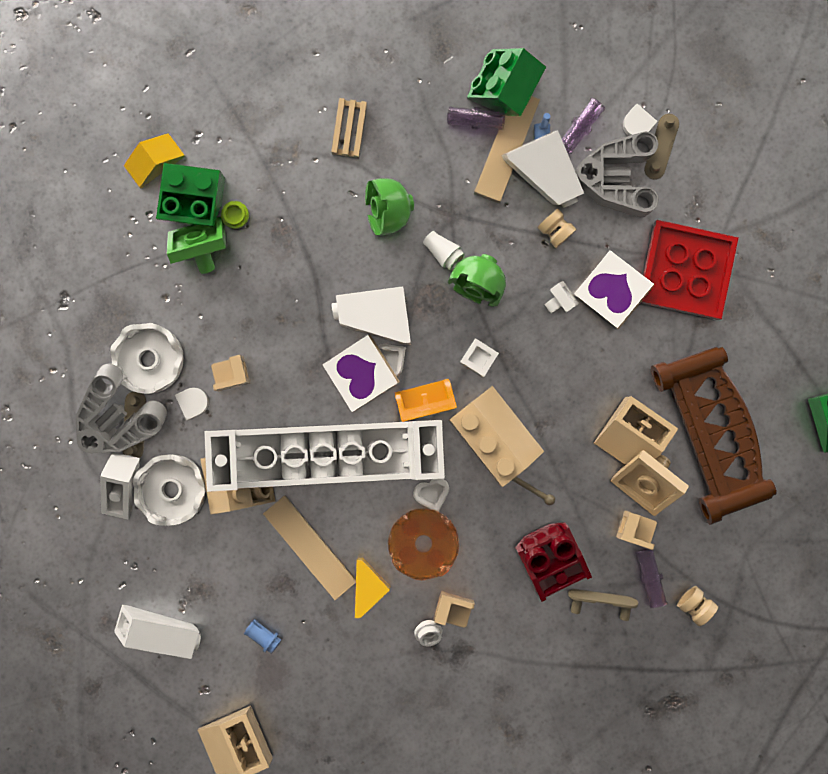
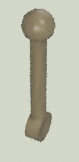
(548, 499)

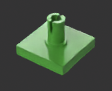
(196, 242)

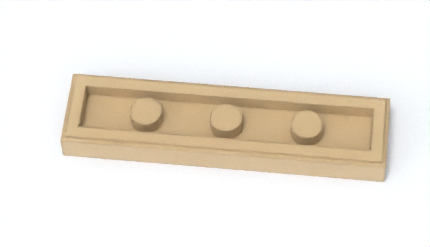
(496, 170)
(310, 547)

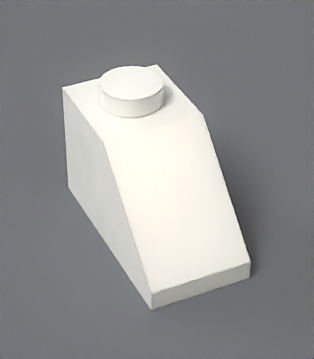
(118, 486)

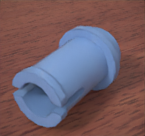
(262, 636)

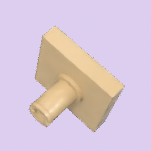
(650, 482)

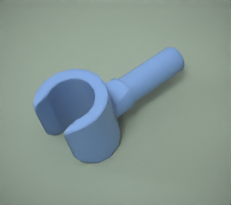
(542, 128)

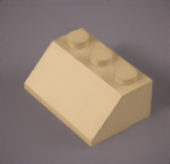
(496, 436)

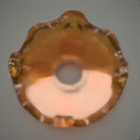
(429, 563)

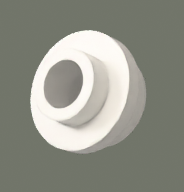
(428, 633)

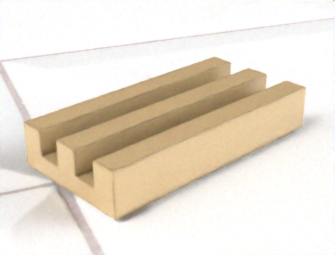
(352, 105)

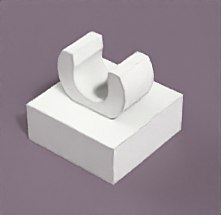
(563, 298)

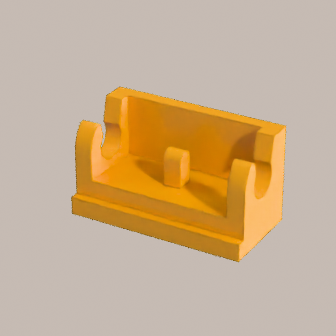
(425, 400)

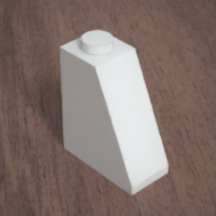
(547, 169)
(375, 313)
(156, 633)

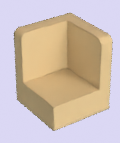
(230, 373)
(637, 530)
(453, 610)

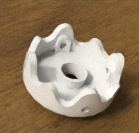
(130, 347)
(150, 493)

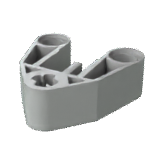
(617, 196)
(97, 432)

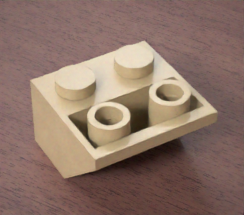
(634, 430)
(236, 499)
(236, 744)

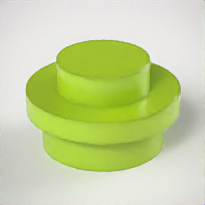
(234, 214)

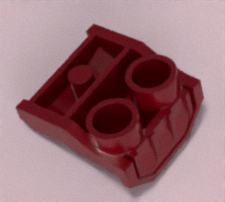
(552, 559)

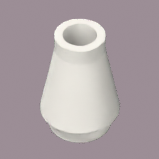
(445, 251)

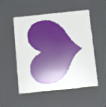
(614, 289)
(361, 373)

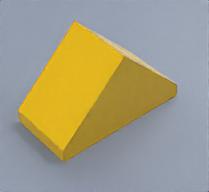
(149, 156)
(369, 587)

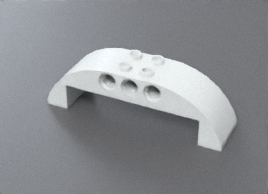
(323, 454)

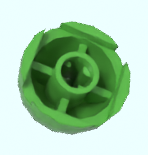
(389, 205)
(479, 279)

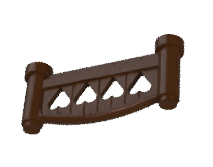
(685, 379)

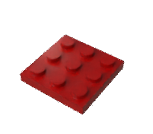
(689, 269)

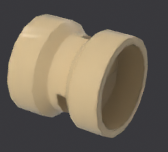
(552, 223)
(697, 606)

